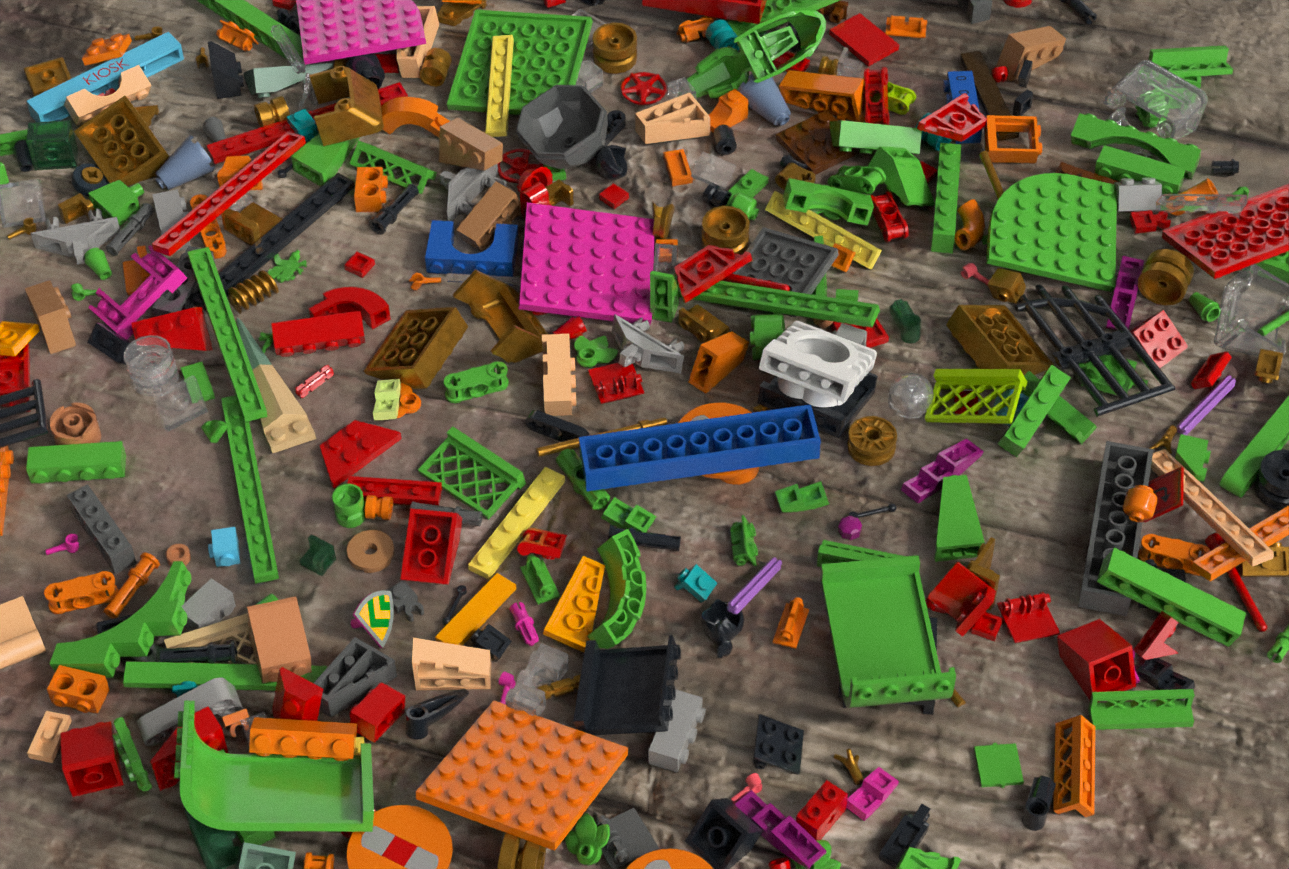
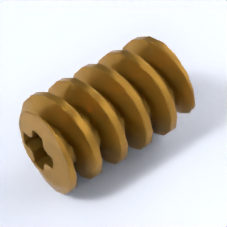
(252, 289)

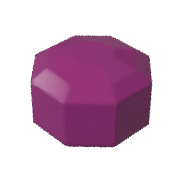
(850, 527)

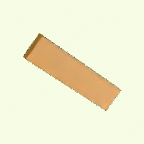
(477, 611)

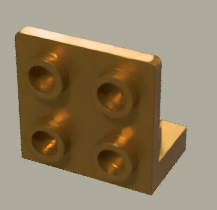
(250, 223)
(982, 565)

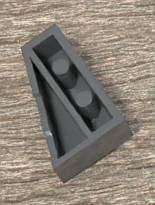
(353, 675)

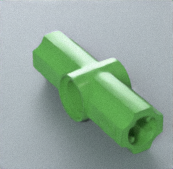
(572, 467)

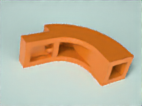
(412, 111)

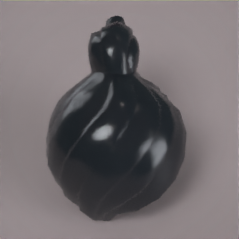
(611, 162)
(722, 626)

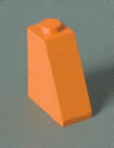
(717, 360)

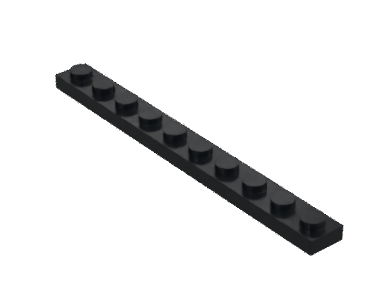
(282, 234)

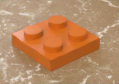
(106, 49)

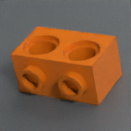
(370, 189)
(78, 685)

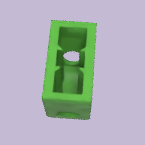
(117, 200)

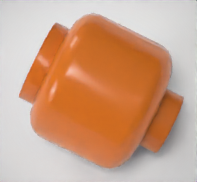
(1140, 503)

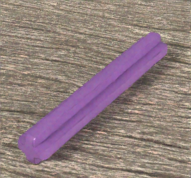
(1206, 405)
(757, 582)

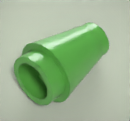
(98, 263)
(1205, 307)

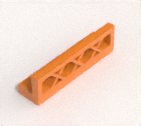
(1081, 763)

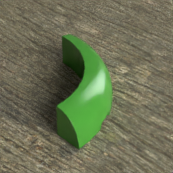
(626, 590)

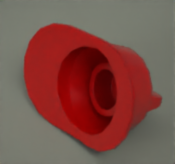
(533, 176)

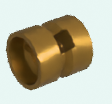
(435, 67)
(273, 112)

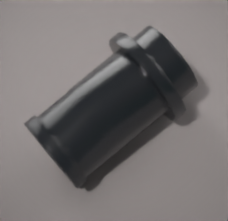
(788, 159)
(1226, 167)

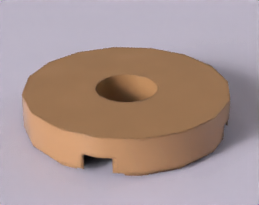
(370, 540)

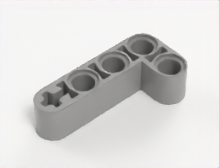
(163, 721)

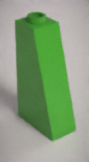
(321, 162)
(958, 524)

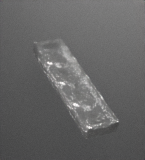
(1201, 202)

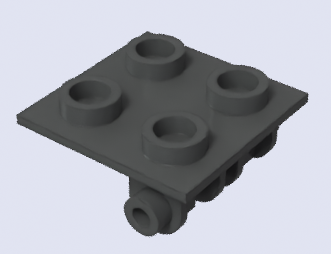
(627, 839)

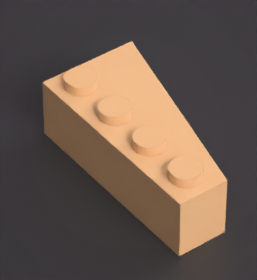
(412, 58)

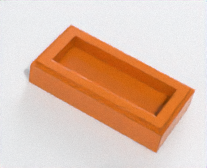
(677, 167)

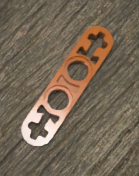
(213, 226)

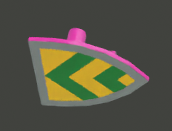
(375, 615)

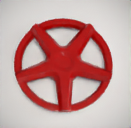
(643, 88)
(518, 165)

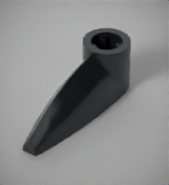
(428, 712)

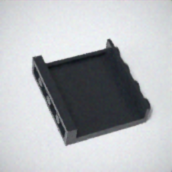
(831, 419)
(627, 689)

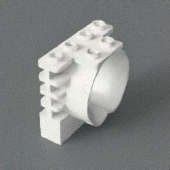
(816, 364)

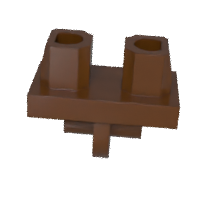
(836, 11)

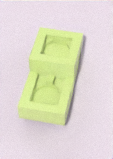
(387, 399)

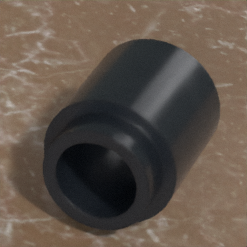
(724, 140)

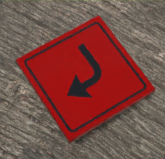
(1168, 492)

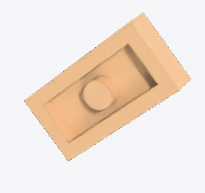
(47, 738)

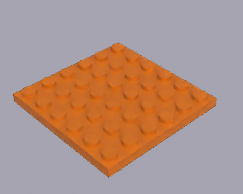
(522, 775)

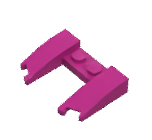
(162, 277)

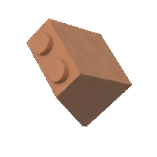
(278, 638)

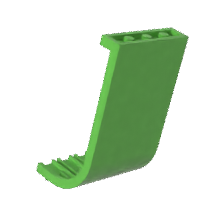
(882, 633)
(272, 790)

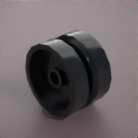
(1273, 480)

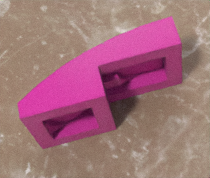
(872, 793)

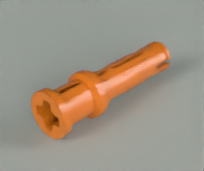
(137, 577)

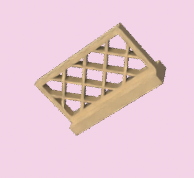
(217, 633)

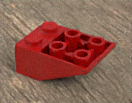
(164, 760)

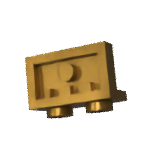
(702, 323)
(1272, 568)

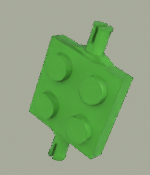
(1116, 371)
(130, 755)

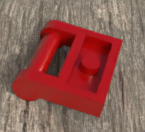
(549, 545)

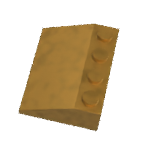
(122, 144)
(996, 339)
(418, 346)

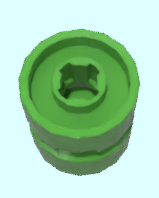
(349, 505)

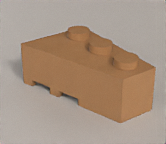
(1033, 45)
(468, 146)
(496, 207)
(51, 315)

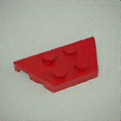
(954, 120)
(707, 269)
(15, 374)
(355, 448)

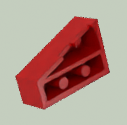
(181, 329)

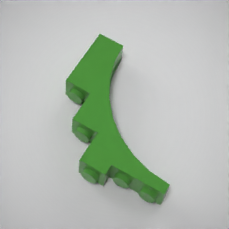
(134, 636)

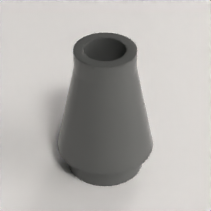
(214, 129)

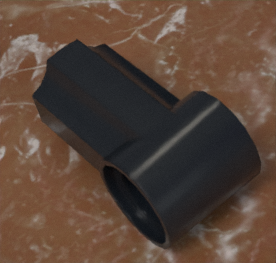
(1038, 802)

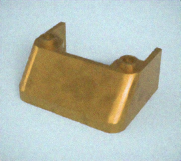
(353, 116)
(499, 304)

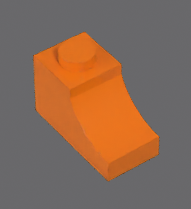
(730, 110)

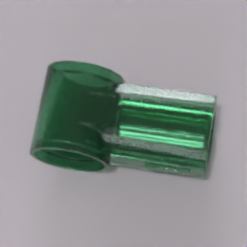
(906, 321)

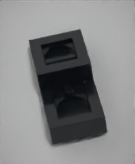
(1162, 677)

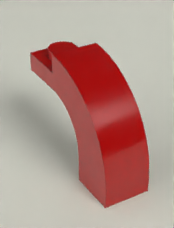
(352, 299)

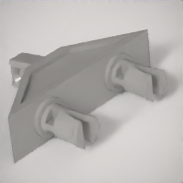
(465, 187)
(77, 238)
(644, 349)

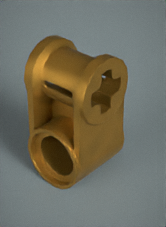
(794, 172)

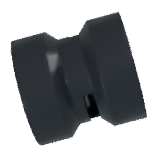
(716, 196)

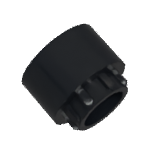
(368, 67)

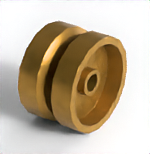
(615, 47)
(726, 229)
(1165, 277)
(519, 854)

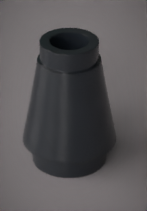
(23, 156)

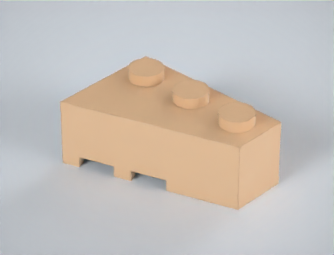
(673, 120)
(557, 375)
(450, 666)

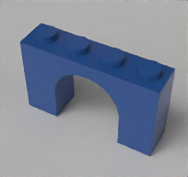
(494, 261)

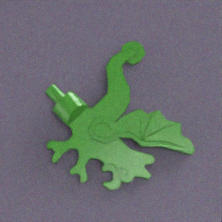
(287, 267)

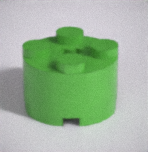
(765, 330)

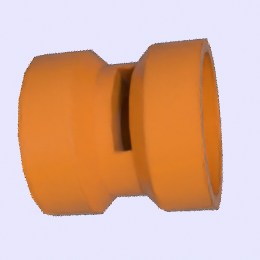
(380, 508)

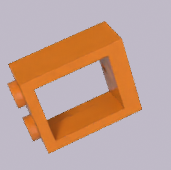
(1012, 124)

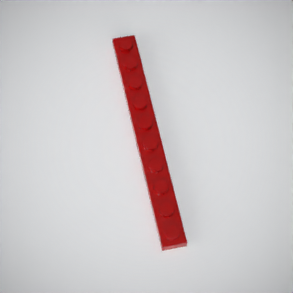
(267, 135)
(228, 194)

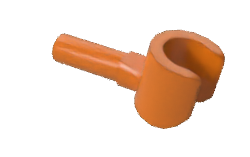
(418, 279)

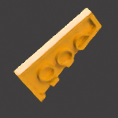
(577, 607)

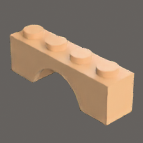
(85, 105)

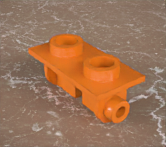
(898, 27)
(689, 29)
(231, 31)
(791, 624)

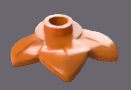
(409, 401)

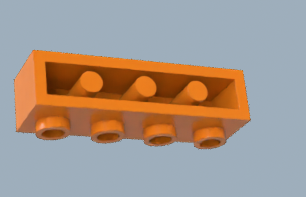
(303, 738)

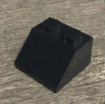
(225, 71)
(723, 834)

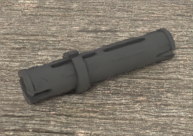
(135, 223)
(469, 517)

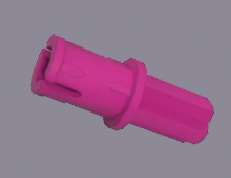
(524, 623)

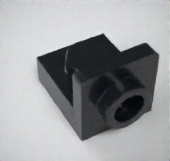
(490, 639)

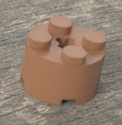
(75, 425)

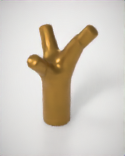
(1166, 439)
(852, 765)

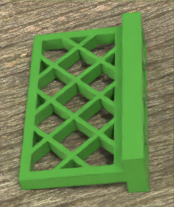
(487, 462)

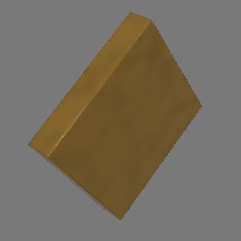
(47, 75)

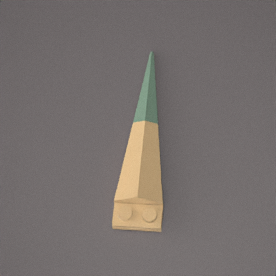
(285, 420)

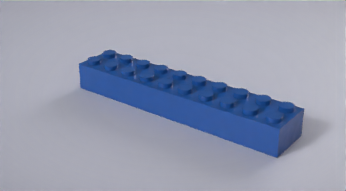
(699, 447)

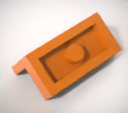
(134, 273)

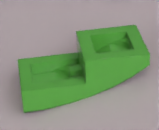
(806, 498)
(624, 516)

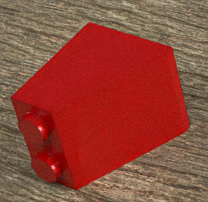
(1098, 658)
(90, 759)

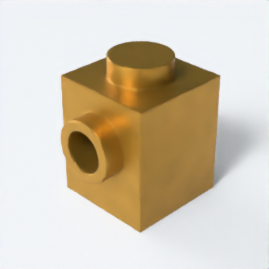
(1007, 285)

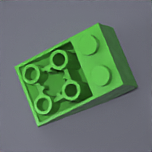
(903, 175)

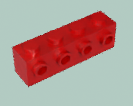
(318, 333)

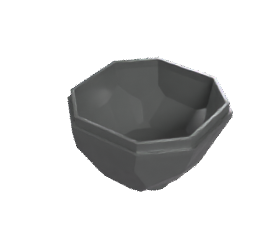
(563, 126)

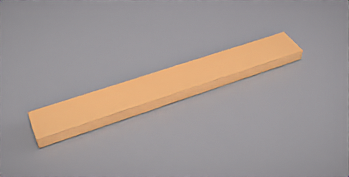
(1215, 512)

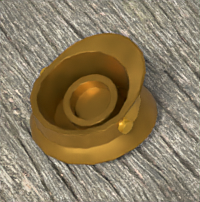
(662, 220)

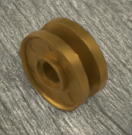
(872, 440)

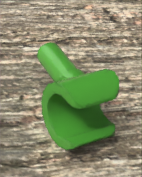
(79, 293)

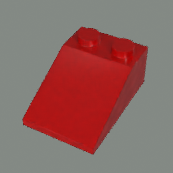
(431, 546)

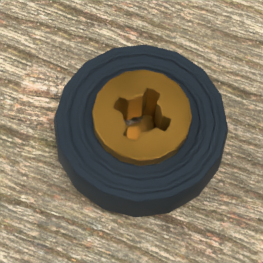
(88, 178)

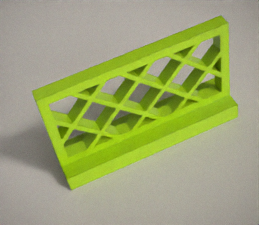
(978, 381)

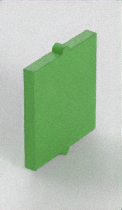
(998, 765)

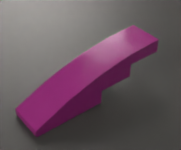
(1126, 290)
(947, 463)
(782, 831)

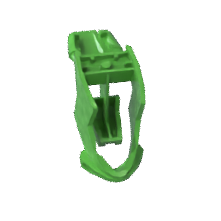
(728, 68)

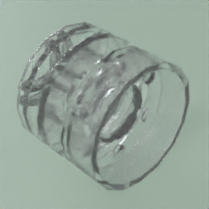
(151, 364)

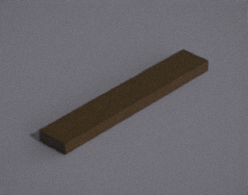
(987, 89)

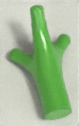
(268, 337)

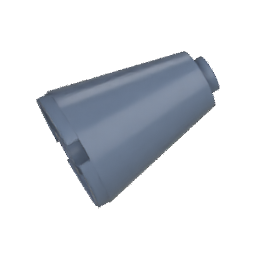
(766, 100)
(184, 165)

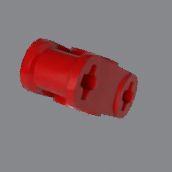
(876, 82)
(889, 217)

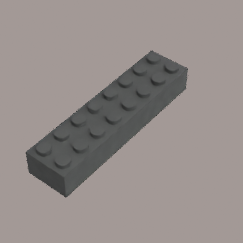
(1111, 528)

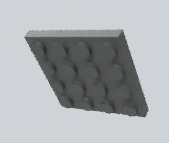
(788, 261)

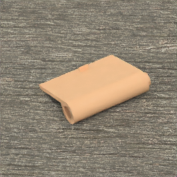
(17, 633)

